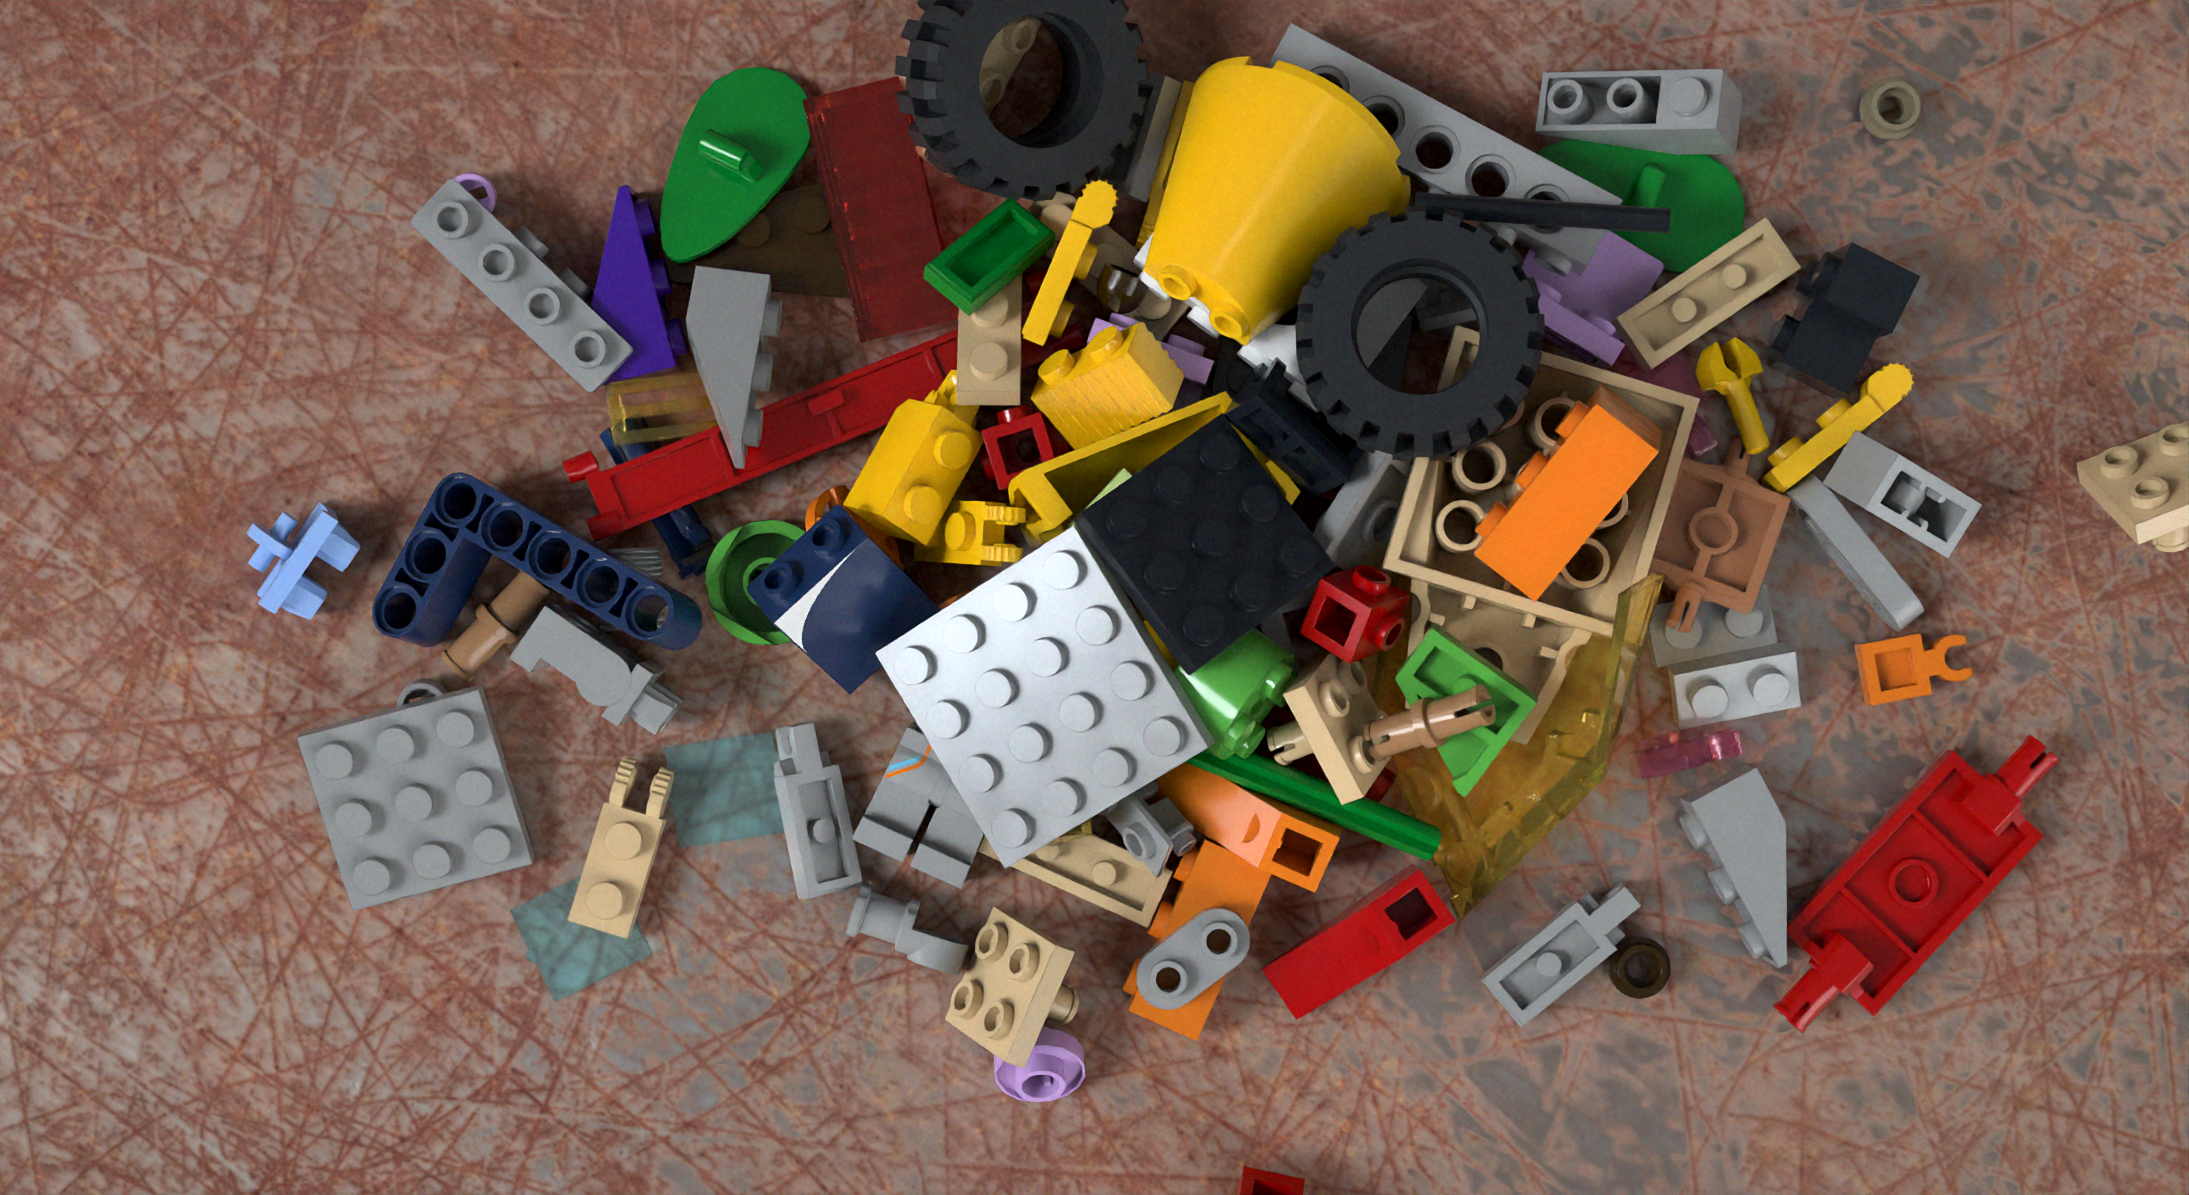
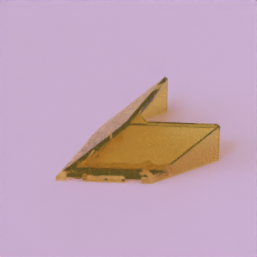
(1526, 785)

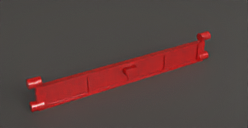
(790, 431)

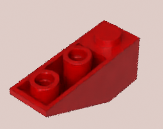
(1359, 942)

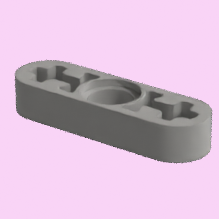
(1854, 552)

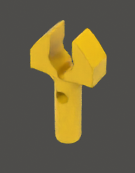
(1735, 385)

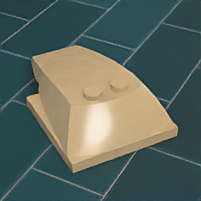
(1450, 496)

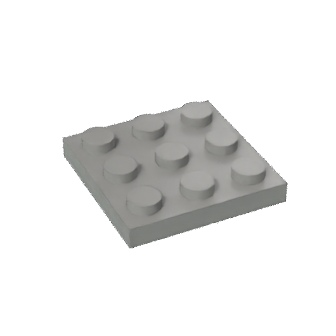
(416, 797)

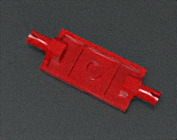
(1912, 881)

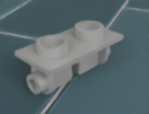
(1151, 830)

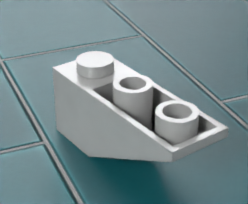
(1643, 109)
(727, 337)
(1748, 847)

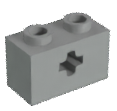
(1902, 493)

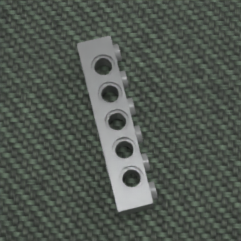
(1470, 146)

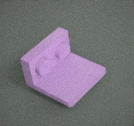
(1582, 307)

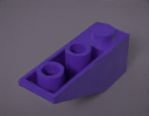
(633, 292)

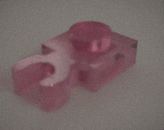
(1667, 754)

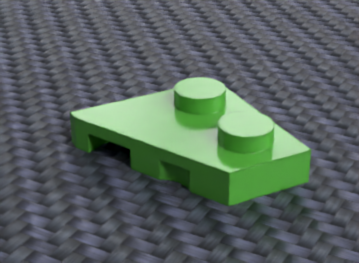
(1446, 667)

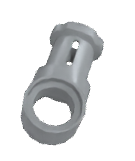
(894, 923)

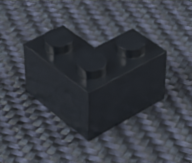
(1843, 310)

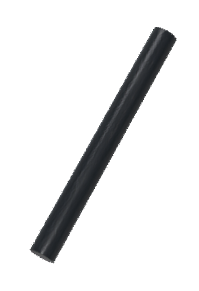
(1549, 212)

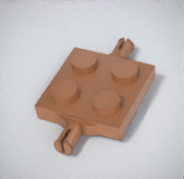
(1717, 536)

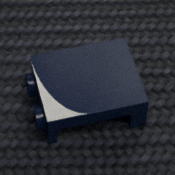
(840, 598)

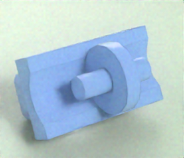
(286, 583)

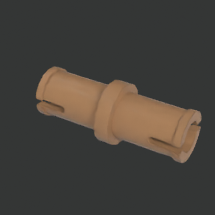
(495, 625)
(1429, 722)

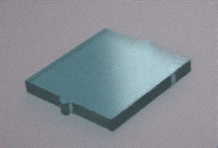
(724, 789)
(569, 952)

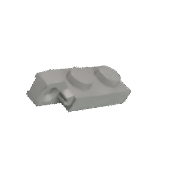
(814, 814)
(1559, 953)

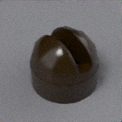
(1121, 284)

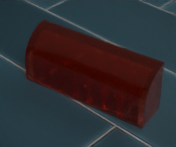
(879, 210)

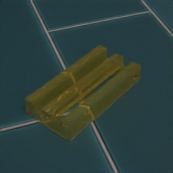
(620, 413)

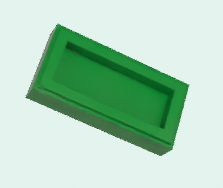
(989, 256)

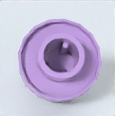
(1051, 1071)

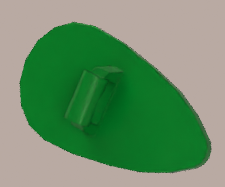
(732, 159)
(1697, 189)

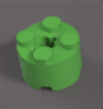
(735, 565)
(1239, 691)

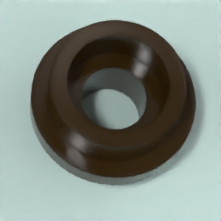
(1656, 975)

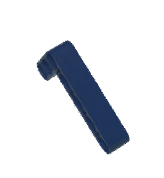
(539, 552)

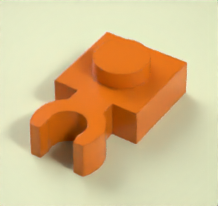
(1901, 667)

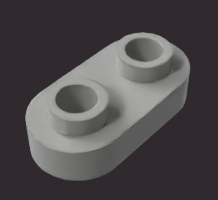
(1192, 958)

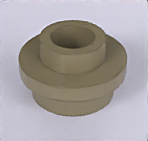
(1906, 98)

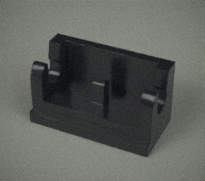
(1290, 432)

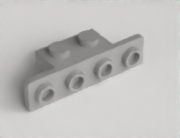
(523, 285)

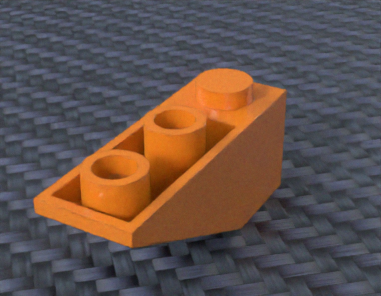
(1252, 824)

